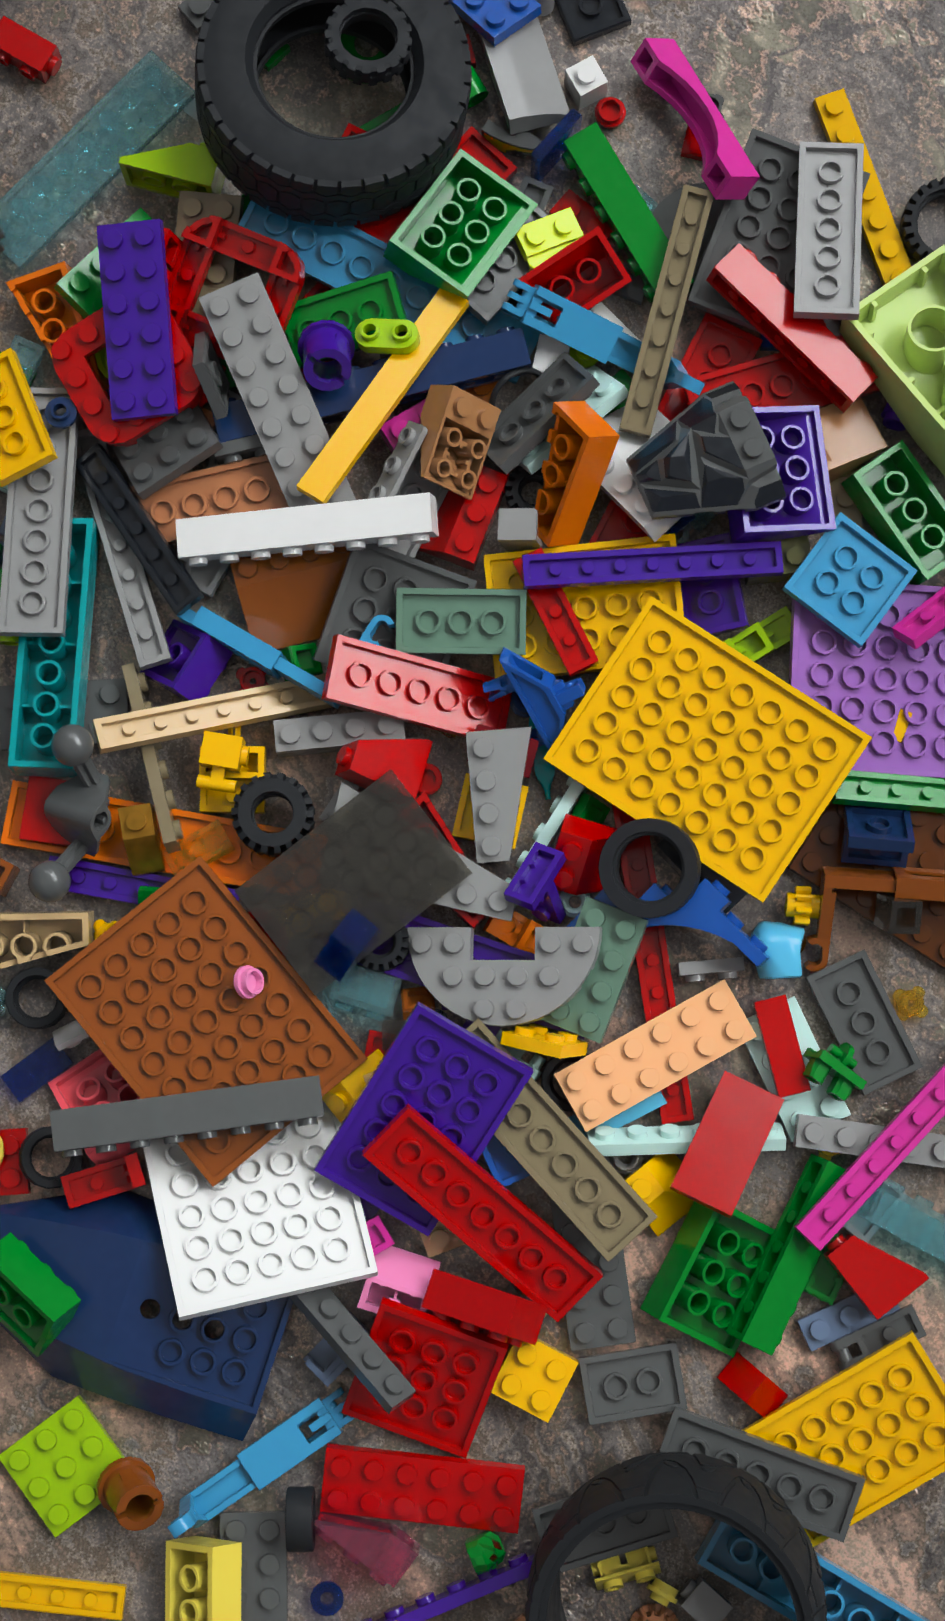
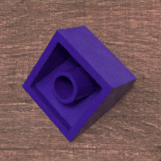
(195, 662)

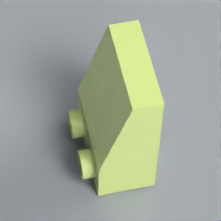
(904, 343)

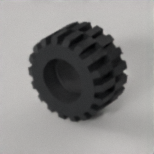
(261, 789)

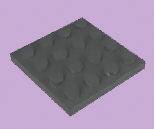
(370, 590)

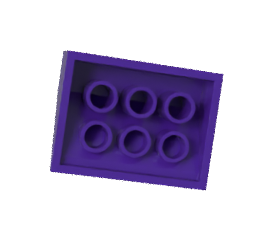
(801, 460)

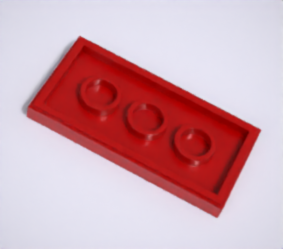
(727, 1144)

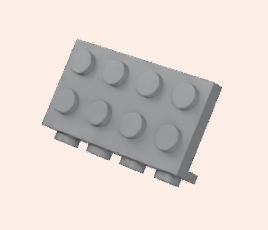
(403, 476)

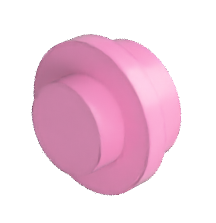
(248, 981)

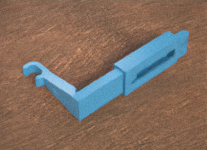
(588, 333)
(263, 655)
(262, 1462)

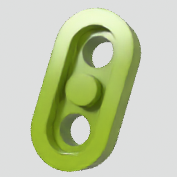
(385, 337)

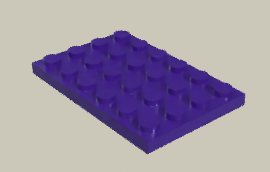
(446, 1077)

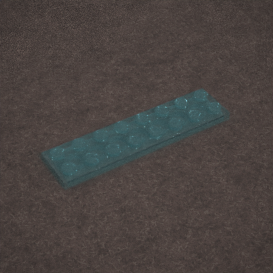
(89, 157)

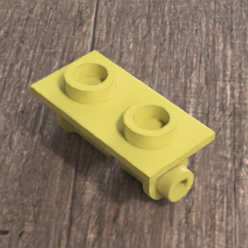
(638, 1568)

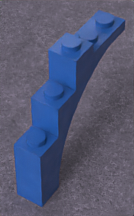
(705, 913)

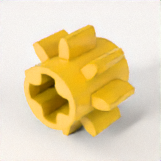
(802, 905)

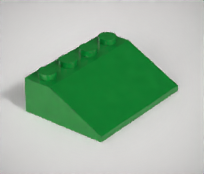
(459, 227)
(707, 1275)

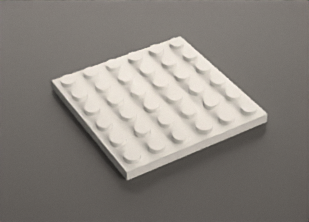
(260, 1230)

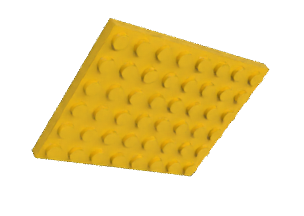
(709, 744)

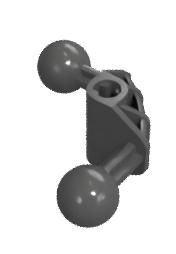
(74, 810)

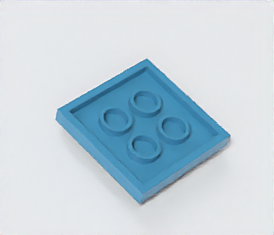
(849, 580)

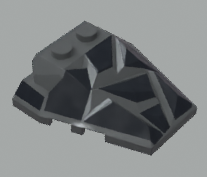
(708, 460)

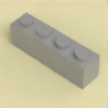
(332, 732)

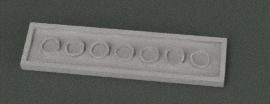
(270, 383)
(40, 536)

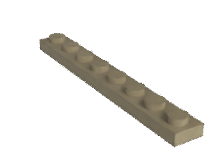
(666, 311)

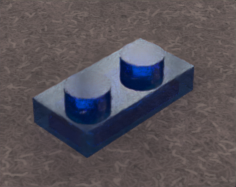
(36, 1070)

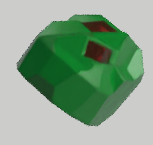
(485, 1551)

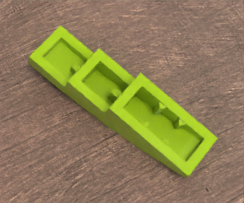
(763, 636)

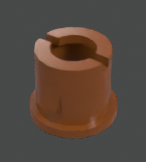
(130, 1493)

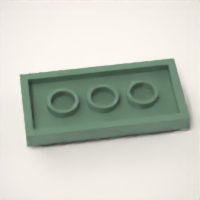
(460, 620)
(595, 1003)

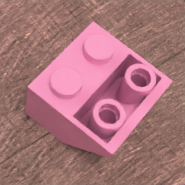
(400, 1277)

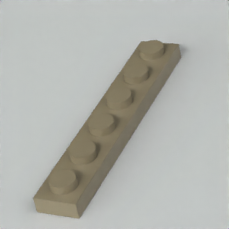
(156, 770)

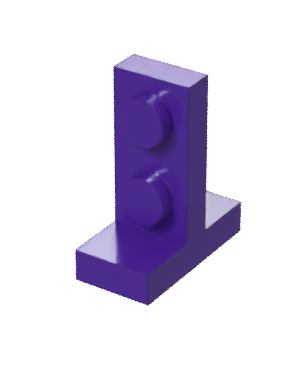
(535, 885)

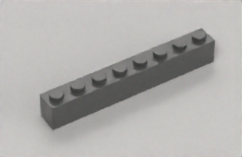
(186, 1114)

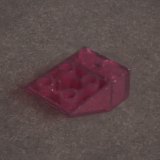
(373, 1542)

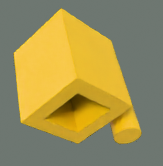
(221, 754)

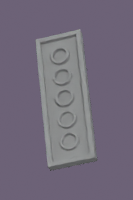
(828, 231)

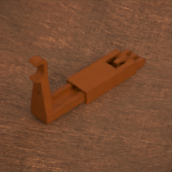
(902, 882)

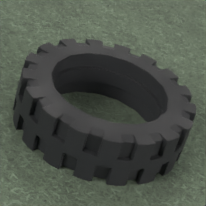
(367, 70)

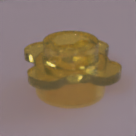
(915, 995)

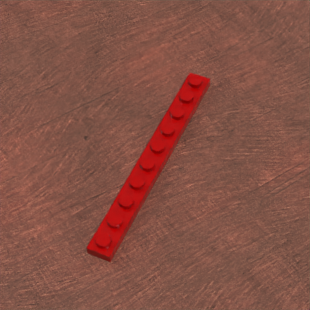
(653, 962)

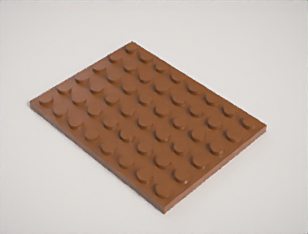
(168, 1013)

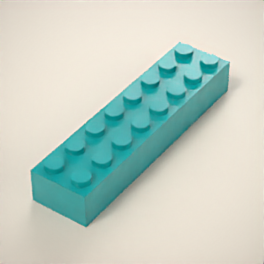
(55, 670)

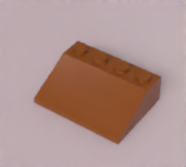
(288, 596)

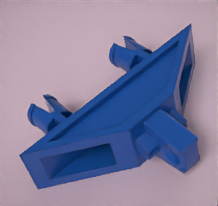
(540, 692)

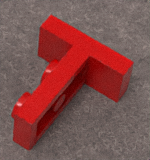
(103, 1180)

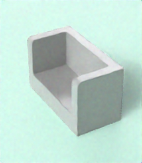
(519, 529)

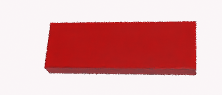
(781, 1046)

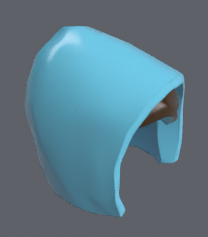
(784, 949)

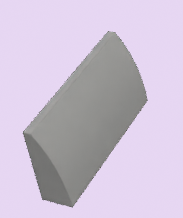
(525, 79)

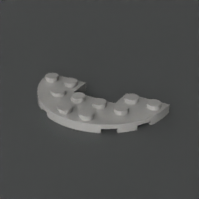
(504, 990)

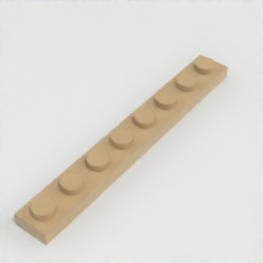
(203, 715)

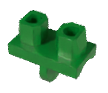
(835, 1065)

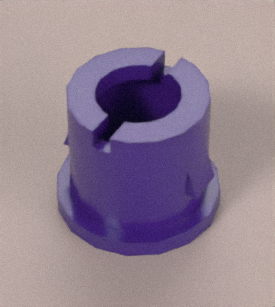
(324, 340)

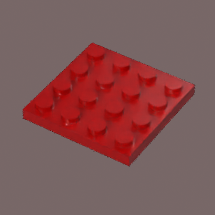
(446, 1367)

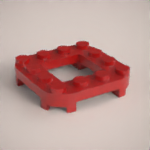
(244, 245)
(73, 368)

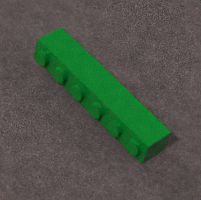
(618, 204)
(784, 1265)

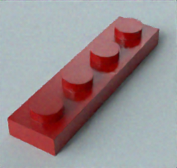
(561, 625)

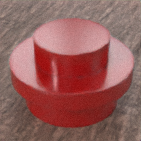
(610, 112)

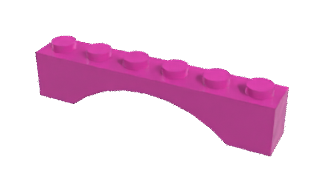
(668, 73)

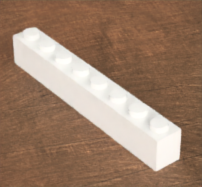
(307, 528)

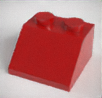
(582, 846)

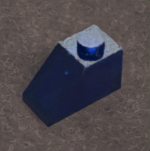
(347, 944)

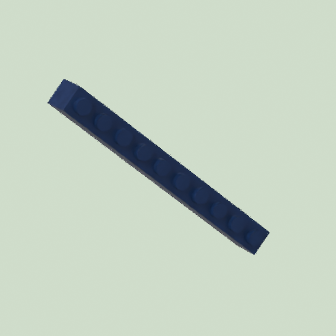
(465, 365)

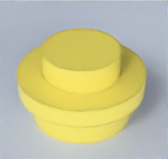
(662, 1592)

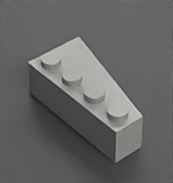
(496, 781)

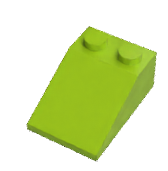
(173, 169)

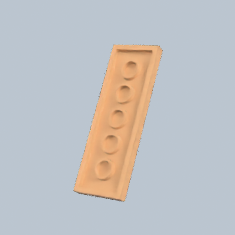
(654, 1055)

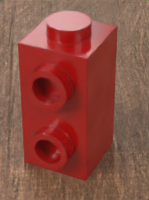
(28, 51)

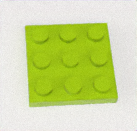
(62, 1464)

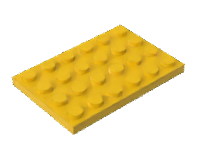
(602, 610)
(873, 1420)

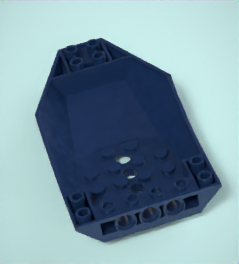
(115, 1263)

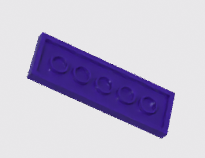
(137, 320)

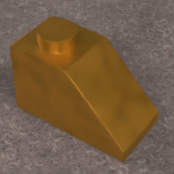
(141, 838)

